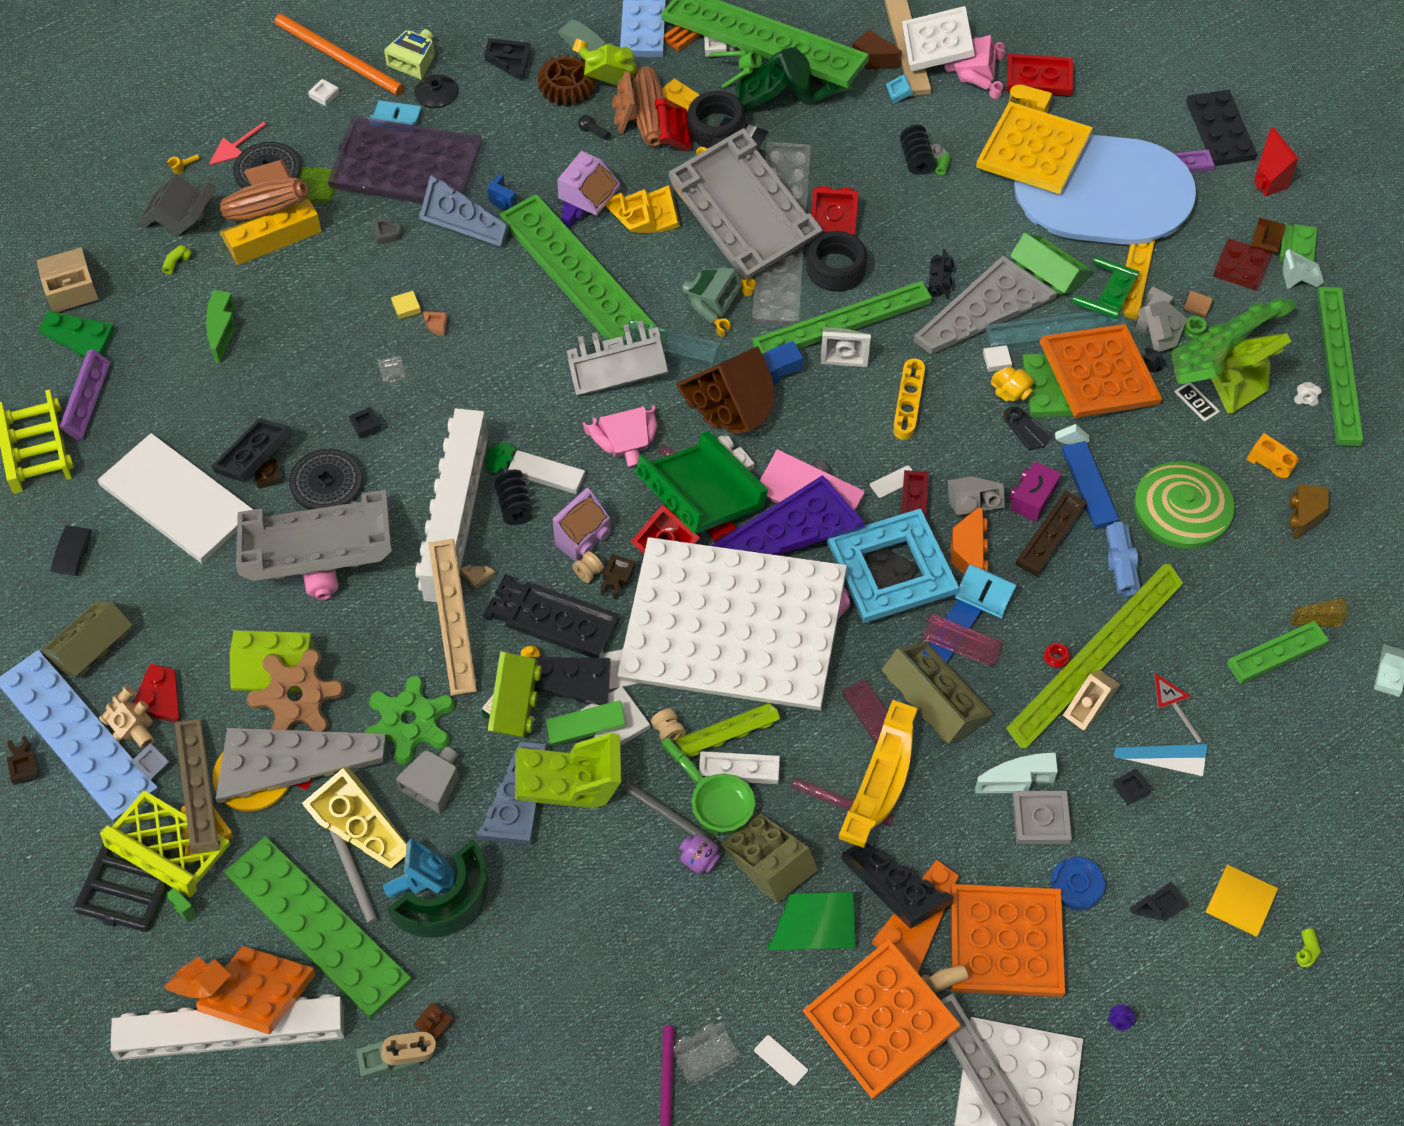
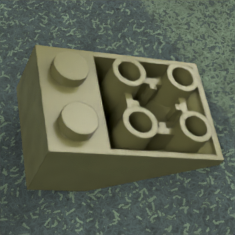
(770, 857)

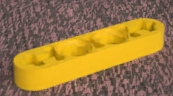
(907, 398)

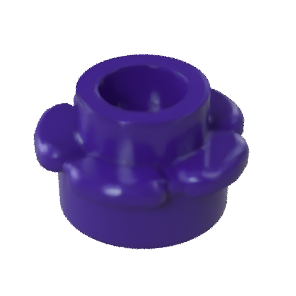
(1122, 1017)

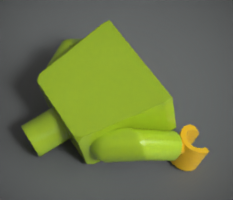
(606, 62)

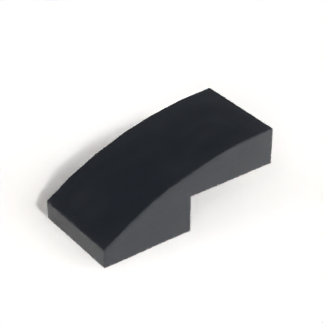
(70, 549)

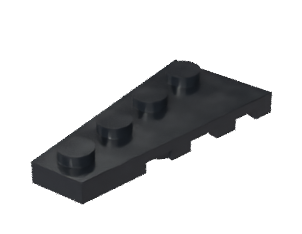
(575, 678)
(895, 885)

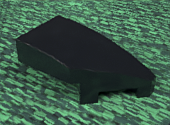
(1161, 905)

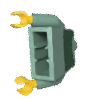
(714, 292)

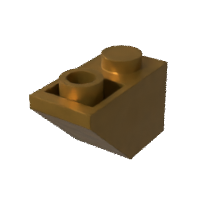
(1309, 508)

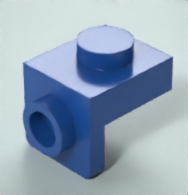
(499, 195)

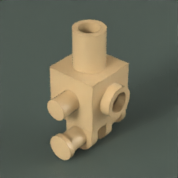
(128, 719)

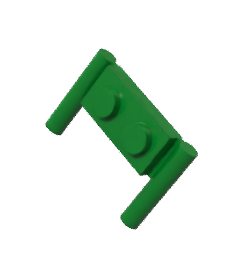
(1115, 291)

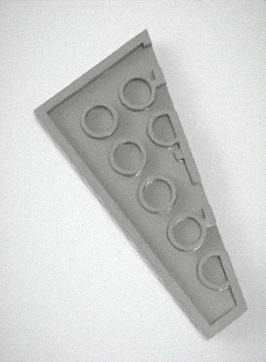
(991, 299)
(283, 758)

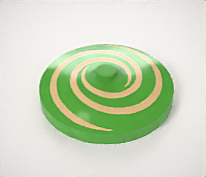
(1184, 505)

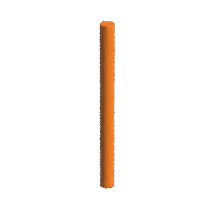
(339, 54)

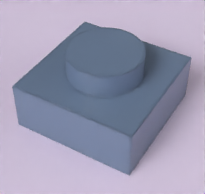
(150, 761)

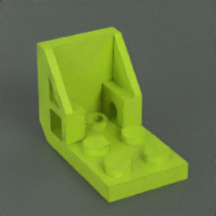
(1247, 370)
(577, 778)

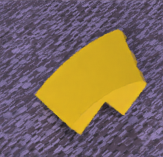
(646, 211)

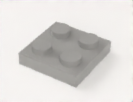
(1041, 817)

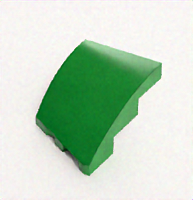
(816, 922)

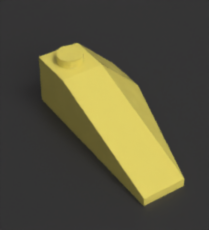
(353, 814)

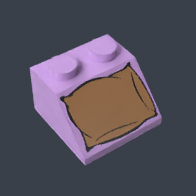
(587, 183)
(581, 525)

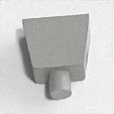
(430, 779)

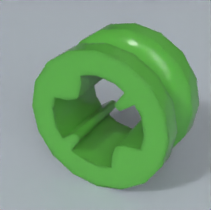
(1194, 321)

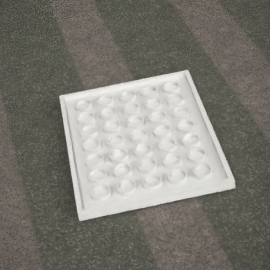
(733, 623)

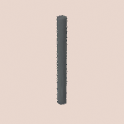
(663, 810)

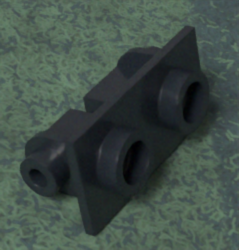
(942, 268)

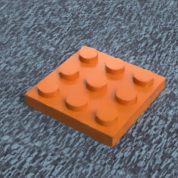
(258, 990)

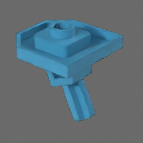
(422, 870)

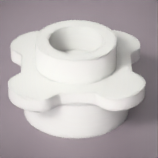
(1307, 389)

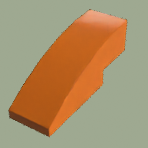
(198, 979)

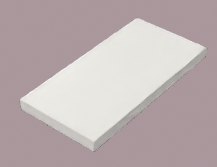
(175, 497)

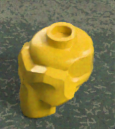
(1012, 384)

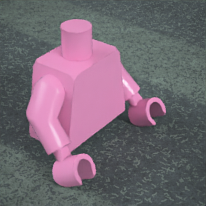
(981, 67)
(624, 433)

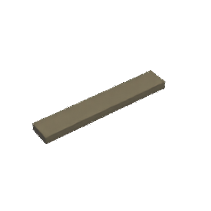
(196, 786)

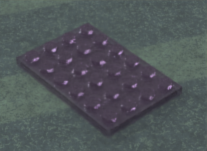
(400, 157)

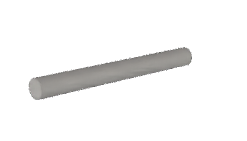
(355, 879)

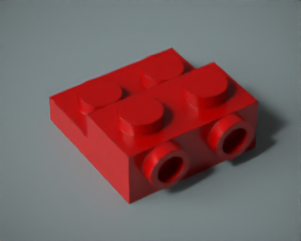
(835, 209)

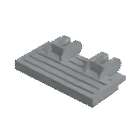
(618, 362)

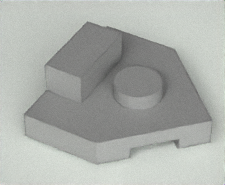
(1164, 325)

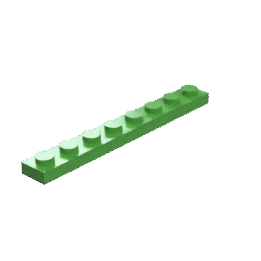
(849, 317)
(1339, 367)

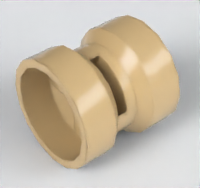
(667, 724)

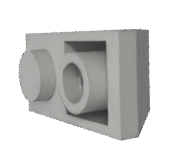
(973, 493)

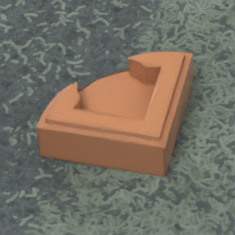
(436, 322)

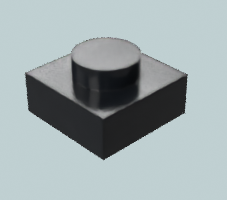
(365, 422)
(1131, 787)

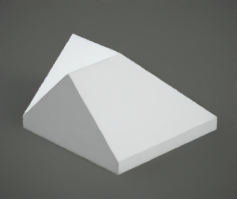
(845, 347)

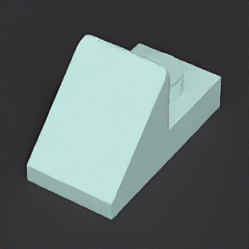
(1300, 268)
(1390, 671)

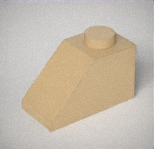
(1091, 699)

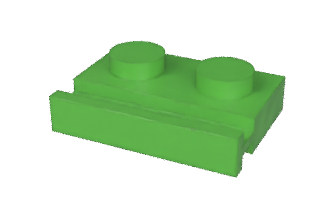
(1298, 239)

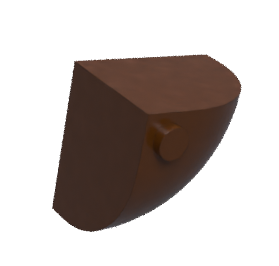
(732, 393)

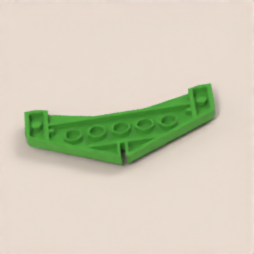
(1204, 355)

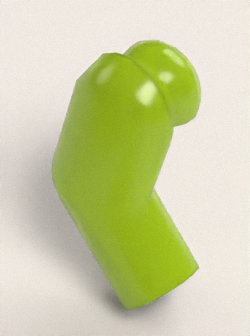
(172, 258)

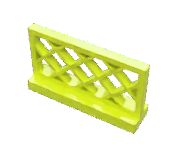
(147, 857)

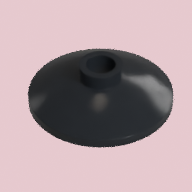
(436, 91)

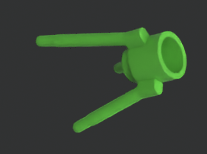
(747, 62)

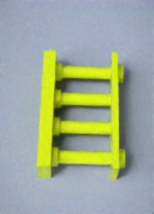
(12, 455)

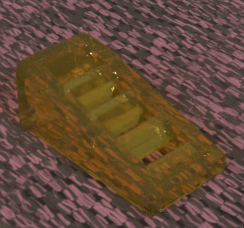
(1326, 613)

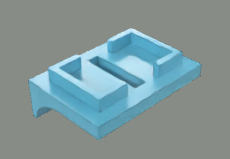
(407, 115)
(996, 596)

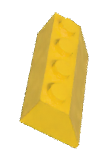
(271, 232)

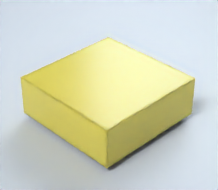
(406, 305)

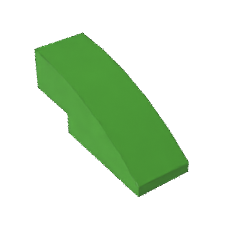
(220, 322)

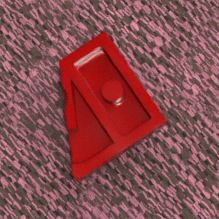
(160, 693)

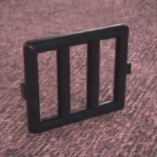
(112, 918)

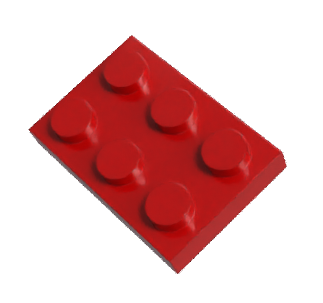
(1041, 73)

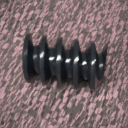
(917, 150)
(513, 497)

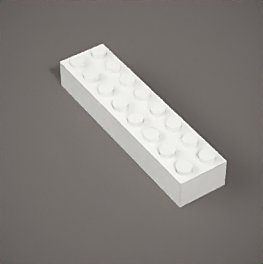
(454, 491)

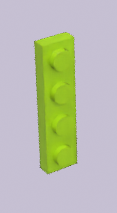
(733, 727)

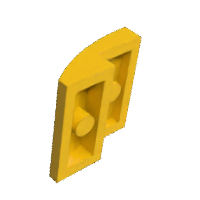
(1241, 900)

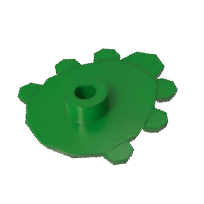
(499, 456)

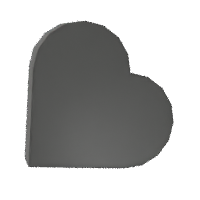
(387, 231)

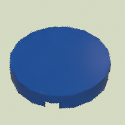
(1079, 882)

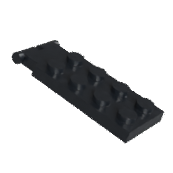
(553, 617)

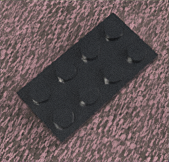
(1221, 127)

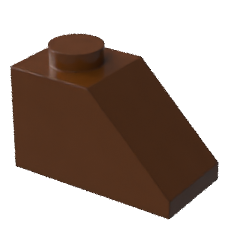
(881, 52)

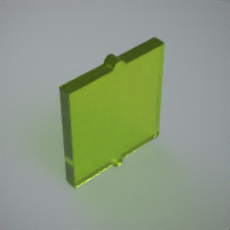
(317, 184)

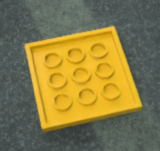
(1034, 147)

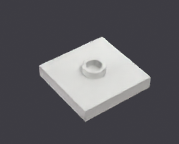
(635, 720)

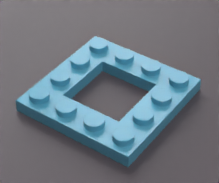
(910, 527)

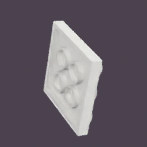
(938, 38)

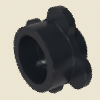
(1153, 359)

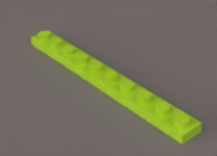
(1094, 656)

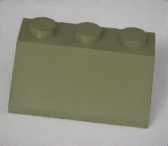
(87, 638)

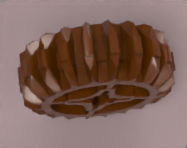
(565, 81)

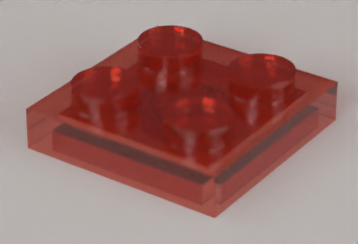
(1242, 264)

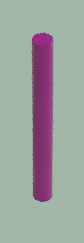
(667, 1076)

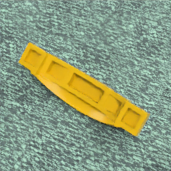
(883, 777)

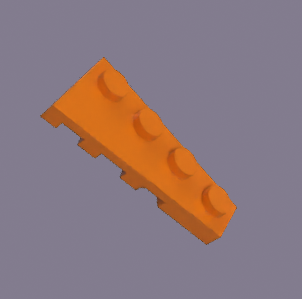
(916, 941)

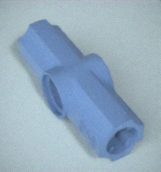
(1122, 559)

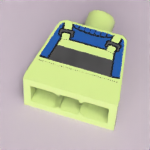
(411, 53)

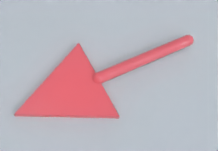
(228, 151)

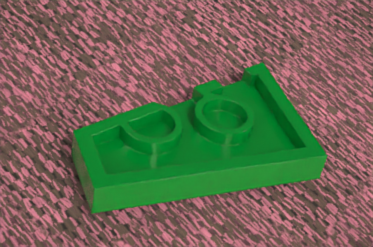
(77, 332)

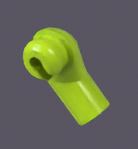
(1310, 951)

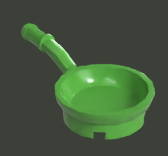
(719, 801)

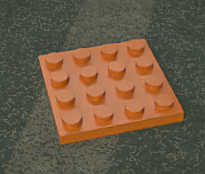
(1100, 370)
(1008, 940)
(881, 1019)

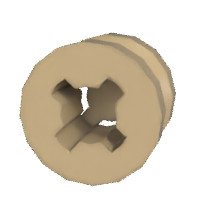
(587, 567)

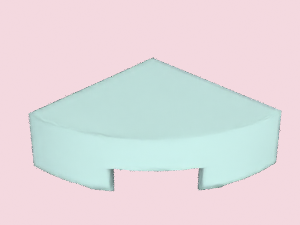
(1071, 435)

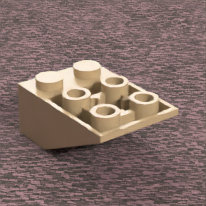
(66, 280)

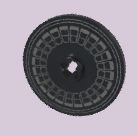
(263, 154)
(315, 467)

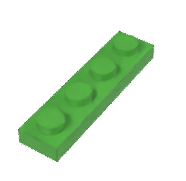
(1277, 652)

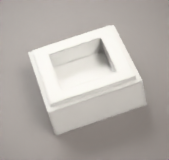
(324, 92)
(997, 358)

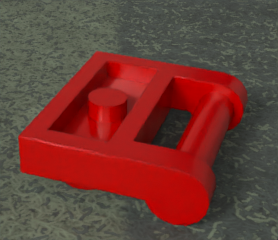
(678, 125)

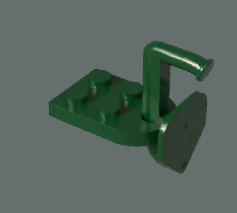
(784, 69)

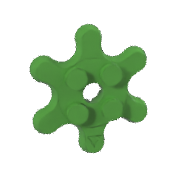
(422, 730)

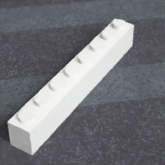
(197, 1032)

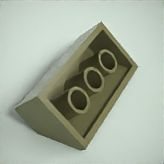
(936, 691)

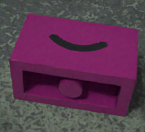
(1035, 491)

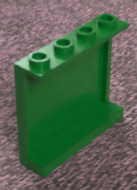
(703, 484)

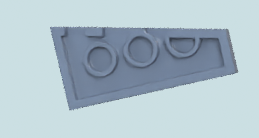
(457, 212)
(508, 818)

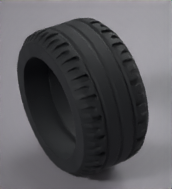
(714, 102)
(836, 243)

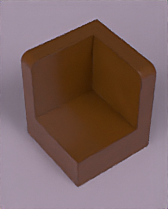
(1268, 234)

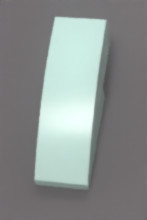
(1018, 774)

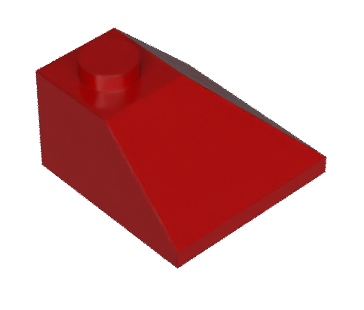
(1275, 165)
(664, 526)

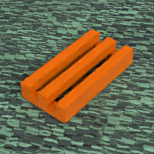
(678, 33)

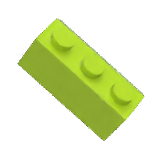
(250, 649)
(514, 695)

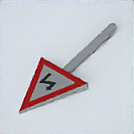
(1168, 695)

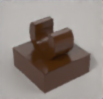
(434, 1021)

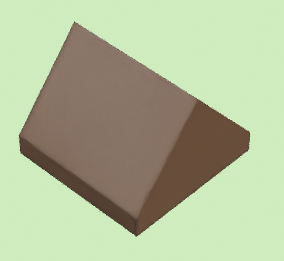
(1198, 304)

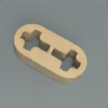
(407, 1043)

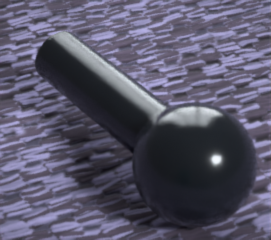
(587, 123)

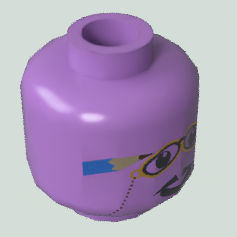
(699, 853)

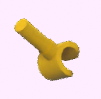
(178, 166)

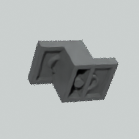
(177, 205)

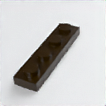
(1051, 533)

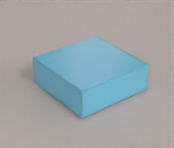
(899, 88)

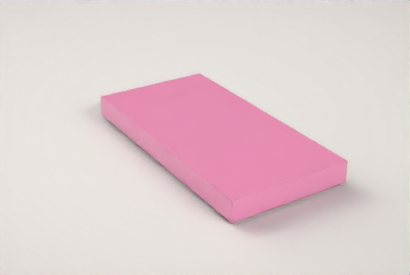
(788, 475)

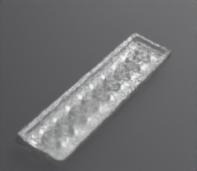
(779, 285)

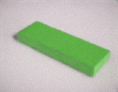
(586, 723)

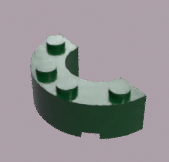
(452, 910)

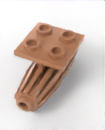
(639, 103)
(270, 193)

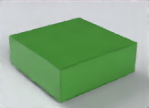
(181, 905)

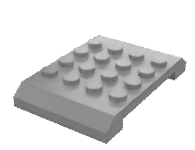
(743, 204)
(313, 538)

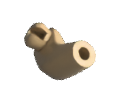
(945, 978)

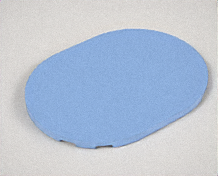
(1115, 194)

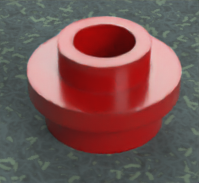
(1056, 649)

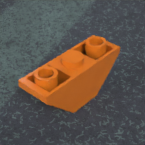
(968, 543)

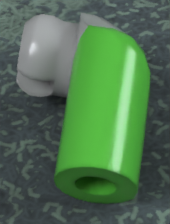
(942, 159)

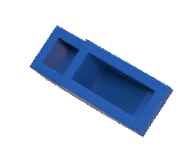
(783, 360)

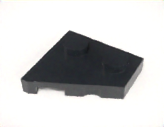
(508, 56)

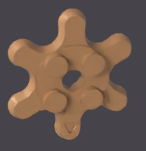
(313, 688)

